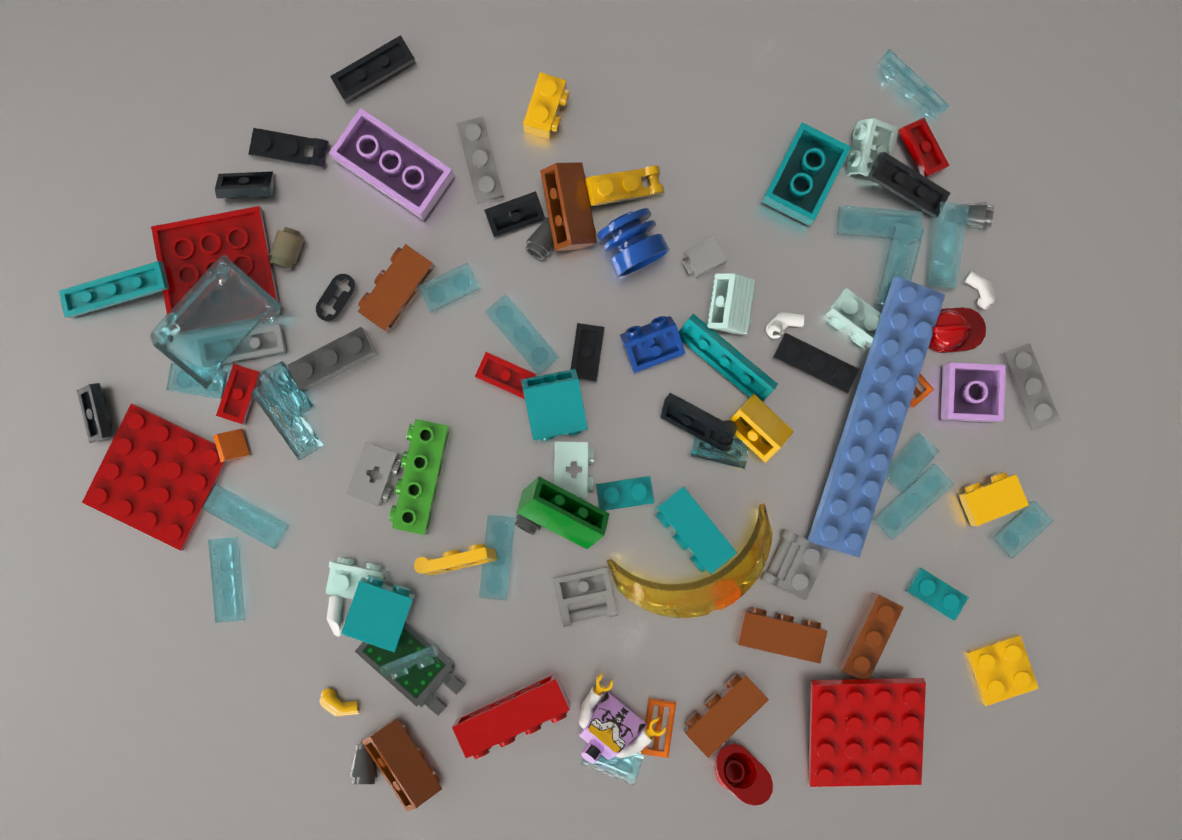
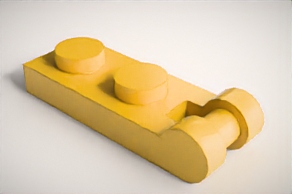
(623, 186)
(455, 560)

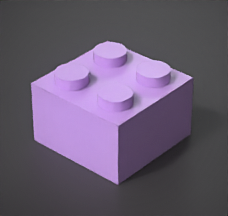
(973, 392)

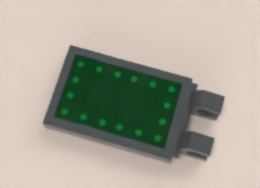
(418, 684)

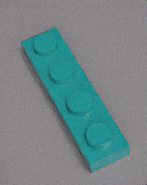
(113, 289)
(726, 359)

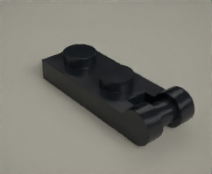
(287, 148)
(698, 422)

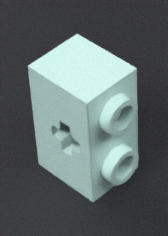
(564, 456)

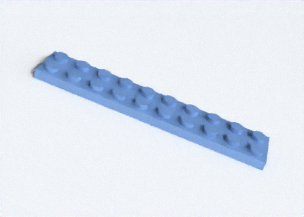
(876, 417)

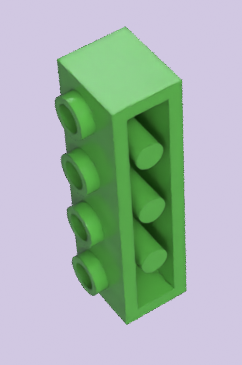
(420, 477)

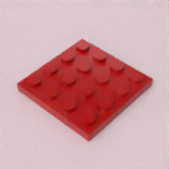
(197, 243)
(155, 477)
(866, 732)

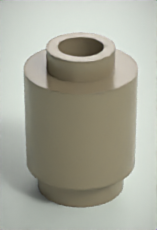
(286, 248)

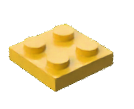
(1002, 670)

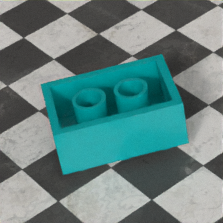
(806, 174)
(694, 531)

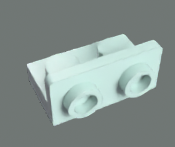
(870, 139)
(855, 317)
(345, 576)

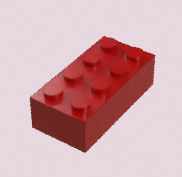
(510, 716)

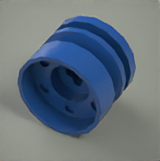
(632, 241)

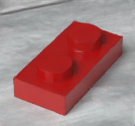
(923, 147)
(503, 374)
(237, 394)

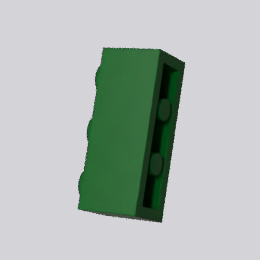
(563, 513)

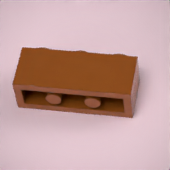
(568, 206)
(395, 287)
(781, 635)
(870, 637)
(724, 714)
(402, 764)

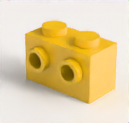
(545, 105)
(760, 428)
(993, 499)

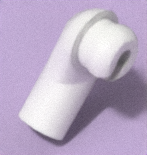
(984, 287)
(782, 321)
(334, 615)

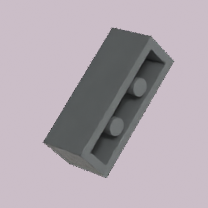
(332, 359)

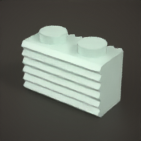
(731, 303)

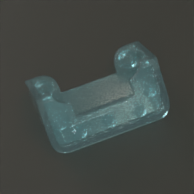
(213, 320)

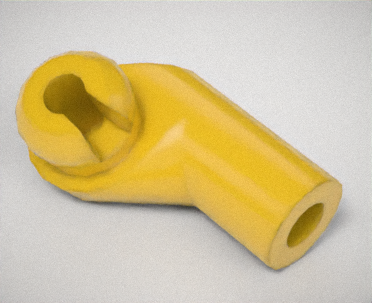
(335, 706)

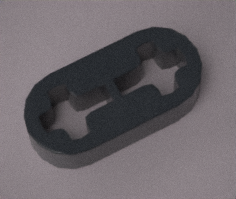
(331, 294)

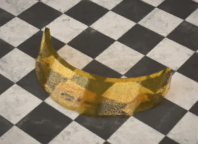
(707, 594)

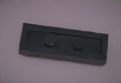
(373, 68)
(908, 184)
(815, 363)

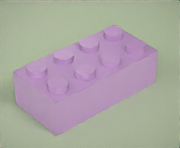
(392, 164)

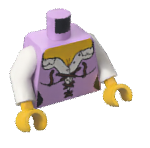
(611, 726)

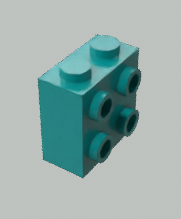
(554, 405)
(378, 613)

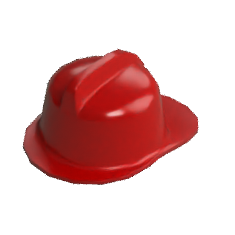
(957, 330)
(743, 775)

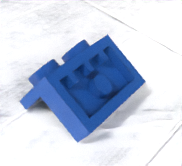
(652, 343)

